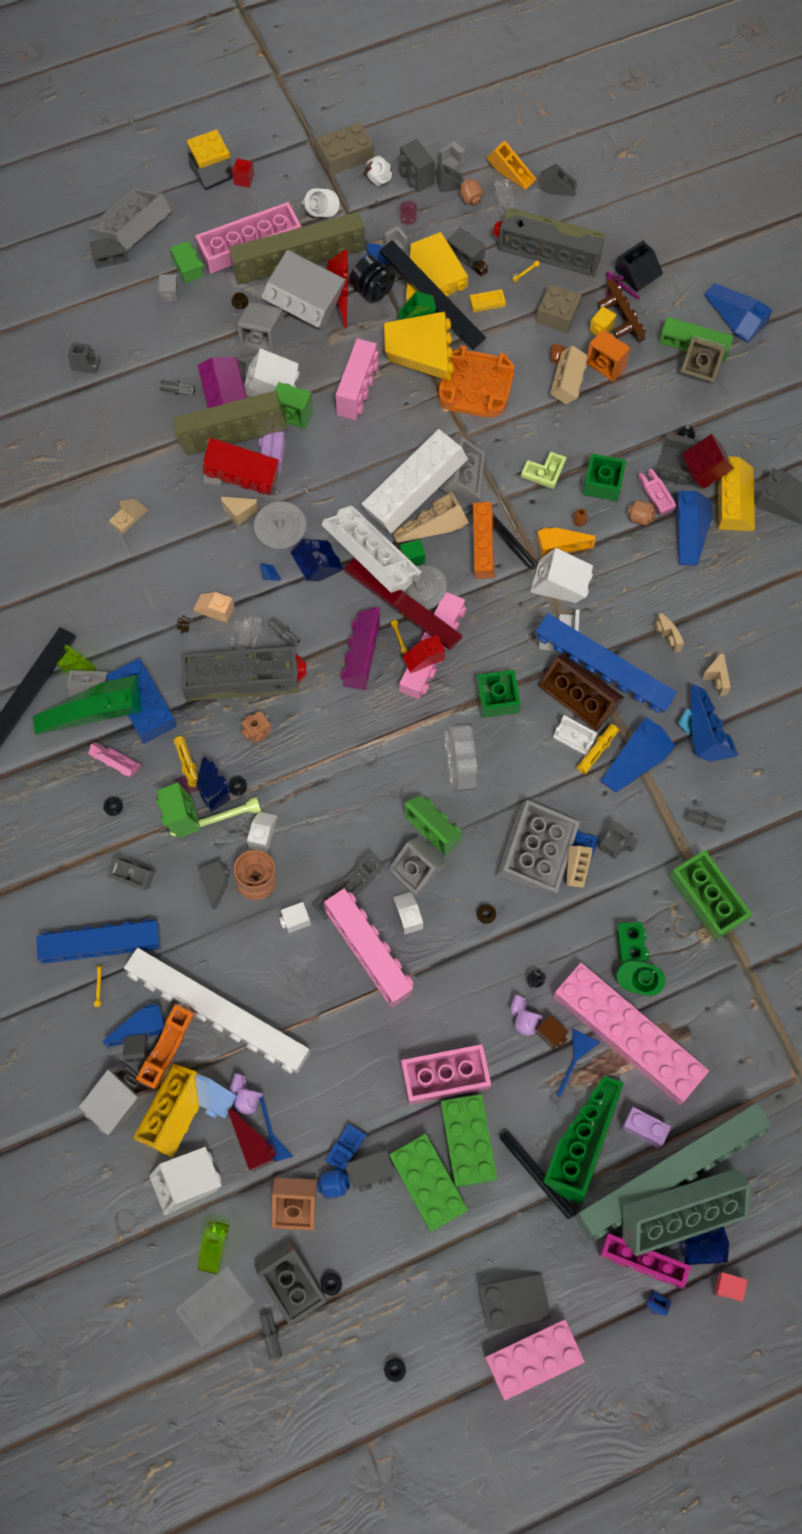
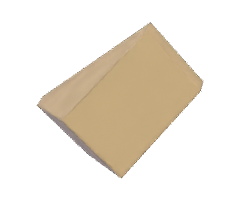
(239, 508)

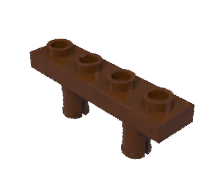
(616, 298)

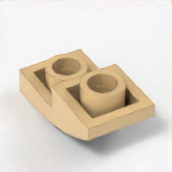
(668, 629)

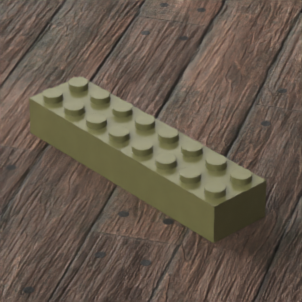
(313, 242)

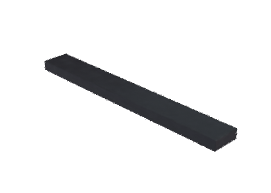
(422, 283)
(33, 682)

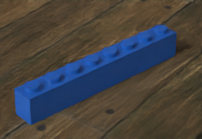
(606, 663)

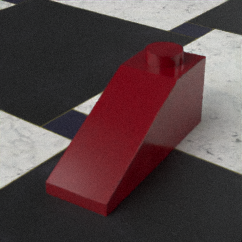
(254, 1146)

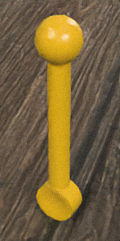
(536, 264)
(394, 623)
(97, 1003)

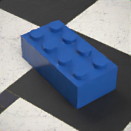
(154, 715)

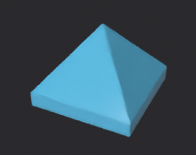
(686, 721)

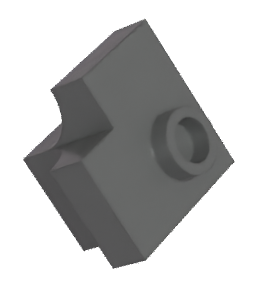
(83, 358)
(617, 840)

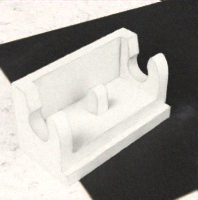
(575, 735)

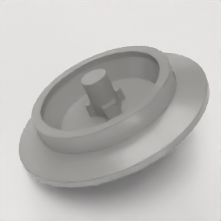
(280, 525)
(428, 587)

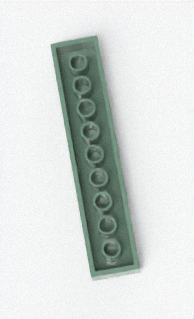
(675, 1169)

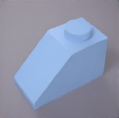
(213, 1097)

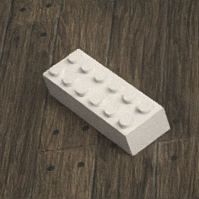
(414, 481)

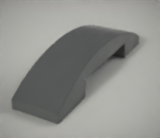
(355, 882)

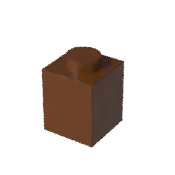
(552, 1032)

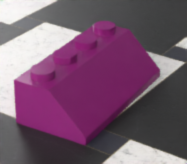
(221, 380)
(362, 649)

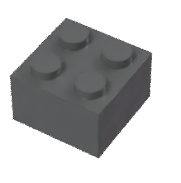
(416, 165)

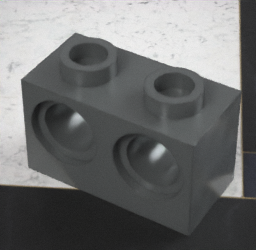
(131, 873)

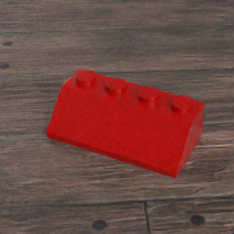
(240, 466)

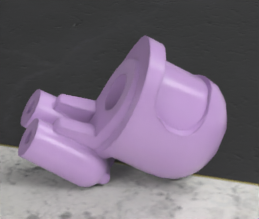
(526, 1020)
(246, 1099)

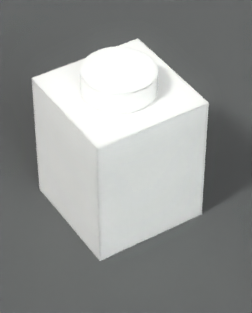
(294, 917)

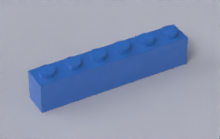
(98, 941)

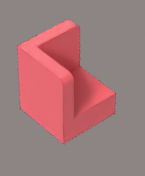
(730, 1287)

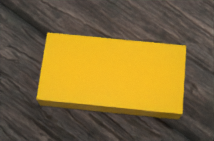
(487, 300)

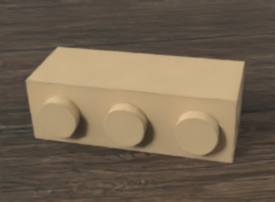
(569, 375)

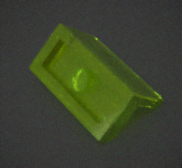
(74, 661)

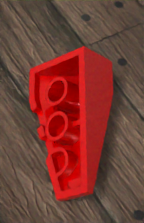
(339, 266)

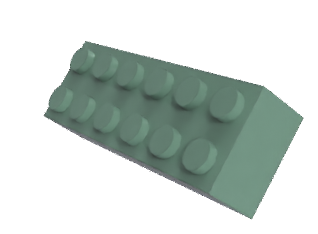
(685, 1211)

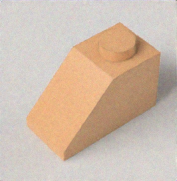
(215, 606)

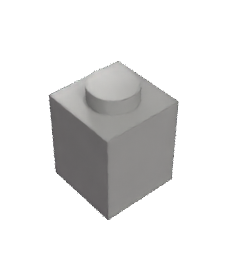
(168, 288)

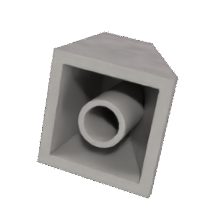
(260, 326)
(115, 1099)

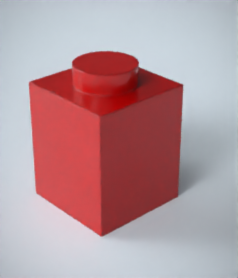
(243, 173)

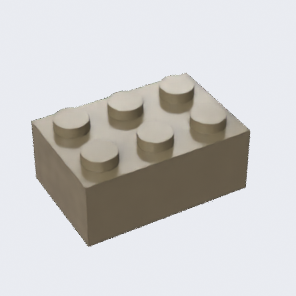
(344, 148)

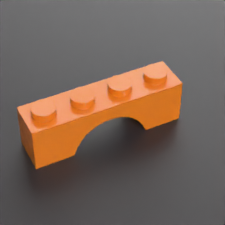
(483, 540)
(167, 1046)

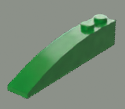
(95, 704)
(582, 1143)

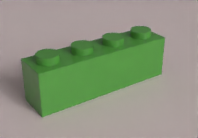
(680, 333)

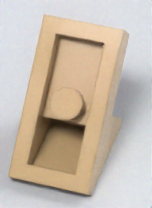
(129, 514)
(719, 672)

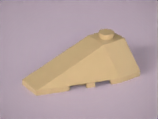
(441, 518)

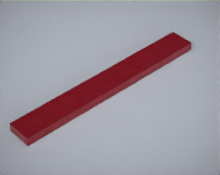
(405, 606)

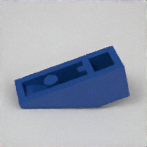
(145, 1021)

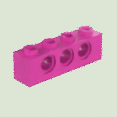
(649, 1263)

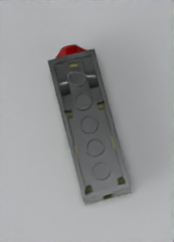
(550, 241)
(241, 673)

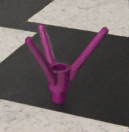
(610, 274)

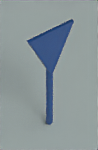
(581, 1045)
(282, 1152)

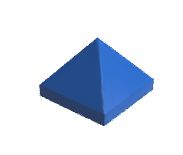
(269, 572)
(658, 1304)

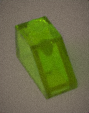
(213, 1247)

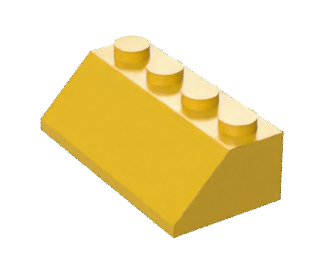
(737, 497)
(170, 1112)

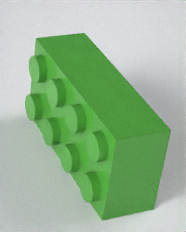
(710, 895)
(468, 1141)
(428, 1183)

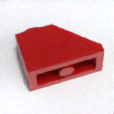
(424, 654)

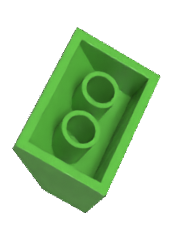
(432, 824)

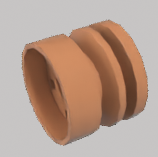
(255, 864)

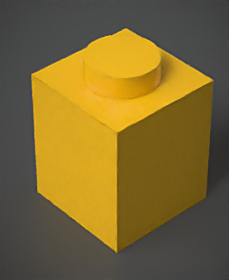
(603, 320)

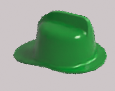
(641, 978)

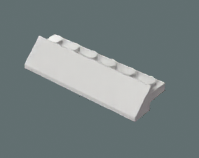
(371, 549)

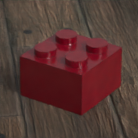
(707, 461)

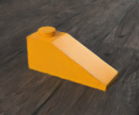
(511, 166)
(562, 539)

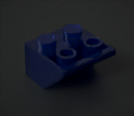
(316, 559)
(211, 786)
(706, 1248)

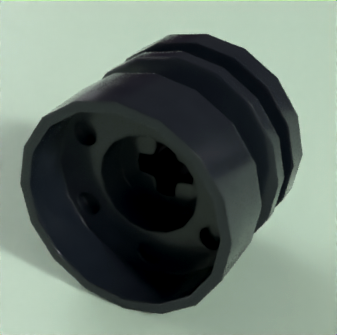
(372, 278)

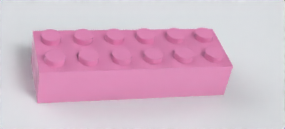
(215, 243)
(368, 948)

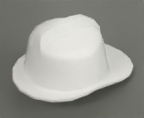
(321, 202)

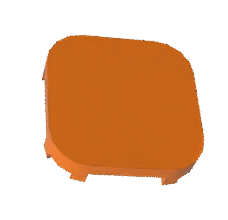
(478, 383)

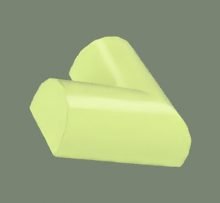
(545, 474)

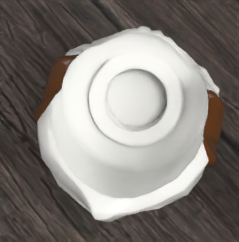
(379, 170)

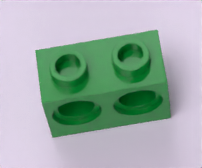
(627, 944)

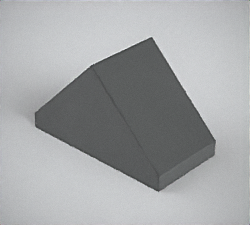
(448, 178)
(135, 1049)

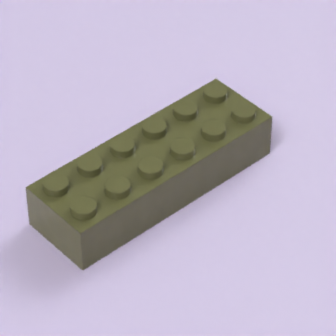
(231, 422)

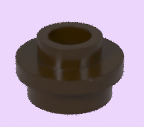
(480, 267)
(237, 297)
(183, 624)
(486, 908)

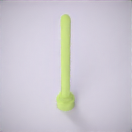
(251, 806)

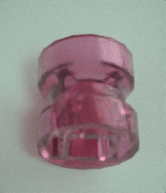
(408, 212)

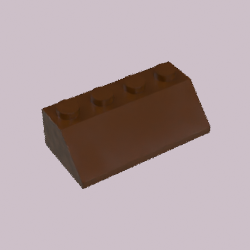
(580, 691)

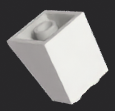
(267, 370)
(562, 577)
(185, 1180)

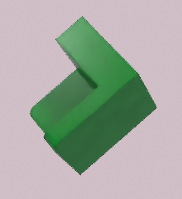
(414, 552)

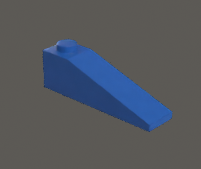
(741, 312)
(693, 522)
(707, 730)
(643, 751)

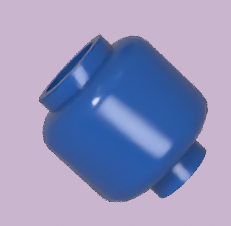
(333, 1184)

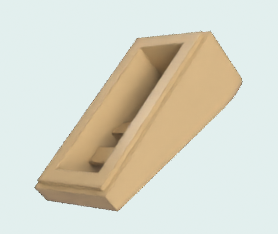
(577, 855)

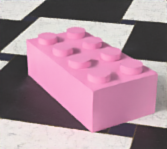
(357, 379)
(445, 1074)
(534, 1360)

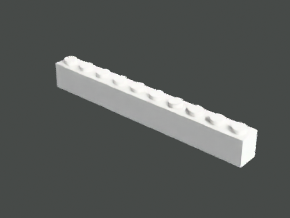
(218, 1011)

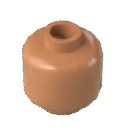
(471, 192)
(642, 512)

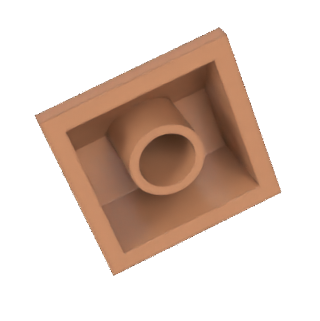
(294, 1203)

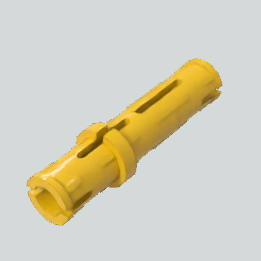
(594, 753)
(188, 766)

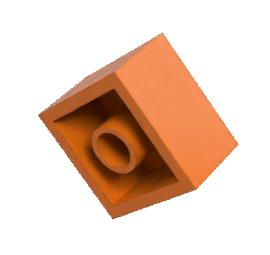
(608, 355)

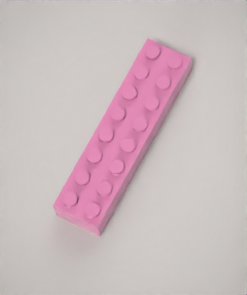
(630, 1034)

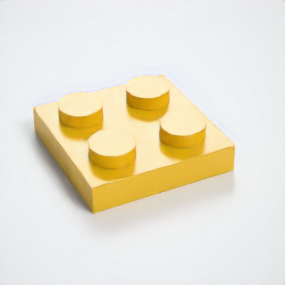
(208, 148)

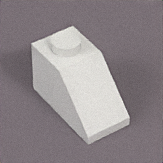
(261, 831)
(408, 912)

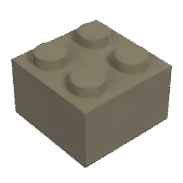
(558, 308)
(704, 358)

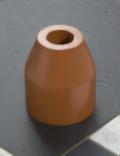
(556, 353)
(580, 517)

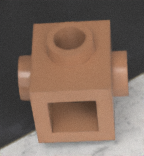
(256, 727)

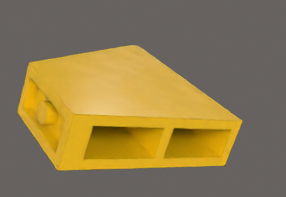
(439, 263)
(421, 344)

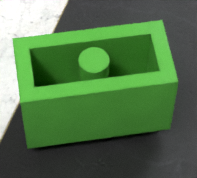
(187, 262)

